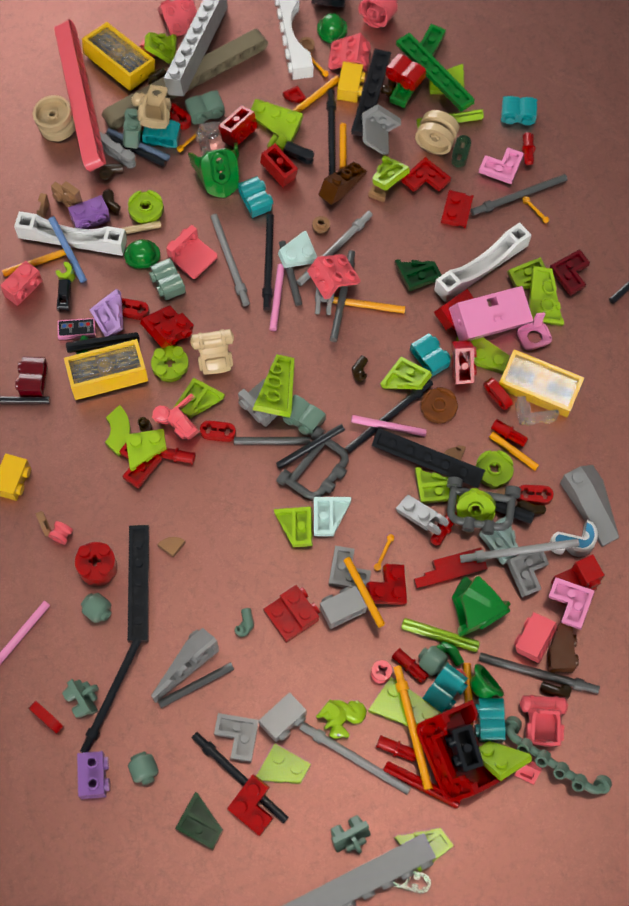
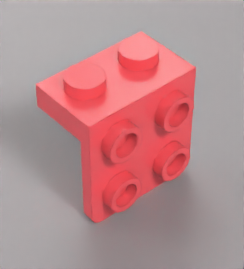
(178, 15)
(349, 49)
(190, 253)
(332, 272)

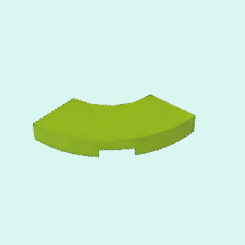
(119, 428)

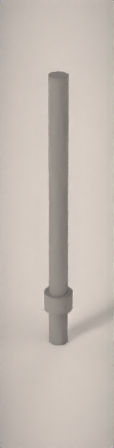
(357, 225)
(240, 287)
(481, 556)
(319, 736)

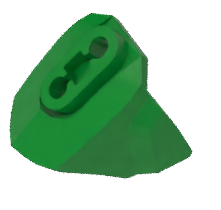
(208, 170)
(477, 605)

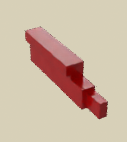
(450, 568)

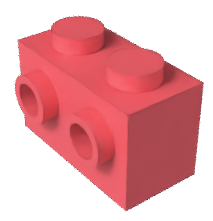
(21, 283)
(535, 637)

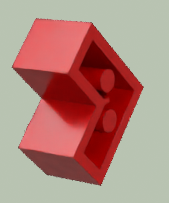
(583, 573)

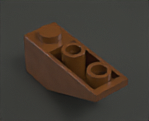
(341, 182)
(561, 653)

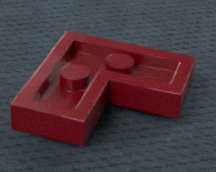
(566, 271)

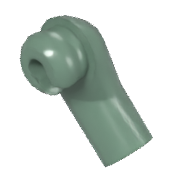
(247, 623)

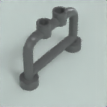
(327, 485)
(488, 526)

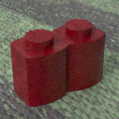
(32, 376)

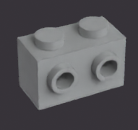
(343, 606)
(283, 717)

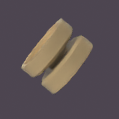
(54, 118)
(437, 132)

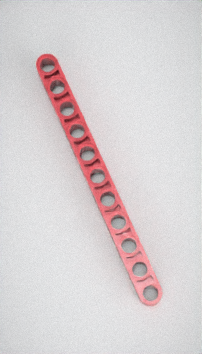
(80, 96)

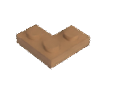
(66, 193)

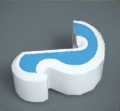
(586, 542)

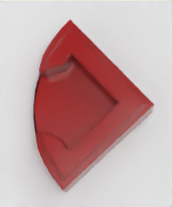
(294, 95)

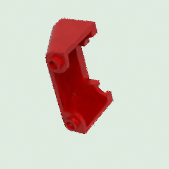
(452, 783)

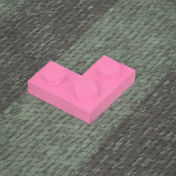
(502, 170)
(576, 597)

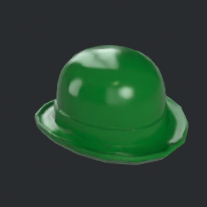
(332, 27)
(142, 254)
(484, 684)

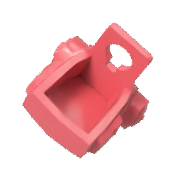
(176, 418)
(544, 719)

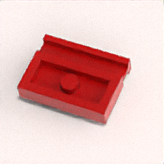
(457, 208)

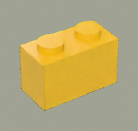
(350, 82)
(13, 475)

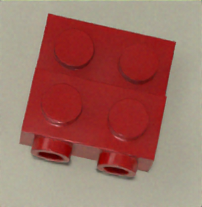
(167, 326)
(292, 613)

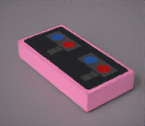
(76, 328)

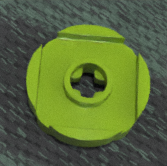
(145, 198)
(173, 353)
(505, 471)
(479, 498)

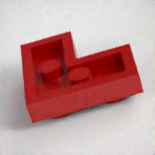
(426, 172)
(142, 472)
(392, 589)
(246, 805)

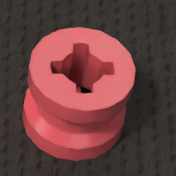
(60, 532)
(381, 676)

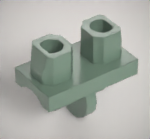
(84, 695)
(351, 838)

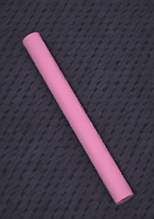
(277, 297)
(388, 425)
(23, 631)

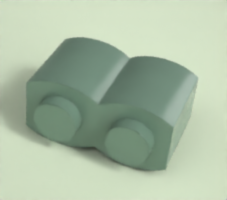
(205, 107)
(131, 129)
(167, 279)
(305, 416)

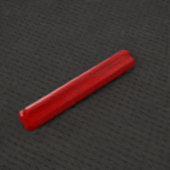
(416, 782)

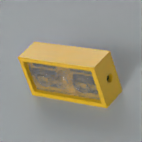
(118, 56)
(106, 369)
(541, 382)

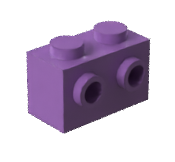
(89, 213)
(92, 775)

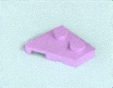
(109, 313)

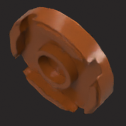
(439, 405)

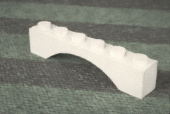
(299, 58)
(104, 239)
(461, 278)

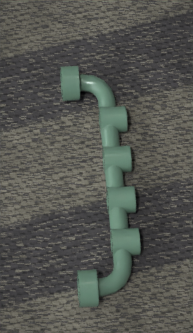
(561, 770)

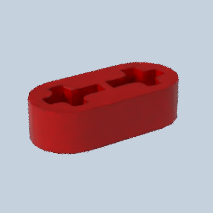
(180, 114)
(133, 307)
(498, 393)
(218, 431)
(534, 494)
(47, 718)

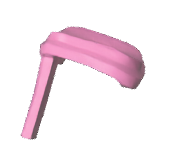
(536, 325)

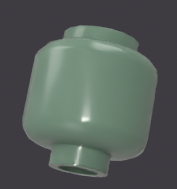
(96, 607)
(432, 660)
(143, 768)

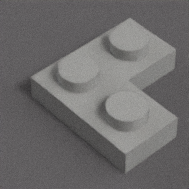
(523, 570)
(339, 573)
(242, 730)

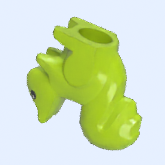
(337, 712)

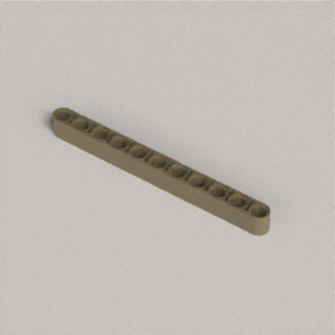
(210, 66)

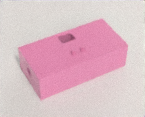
(491, 314)

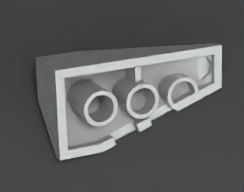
(590, 498)
(194, 653)

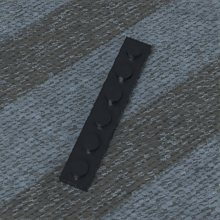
(372, 87)
(428, 457)
(138, 583)

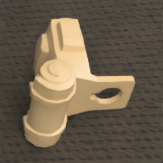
(152, 109)
(213, 350)

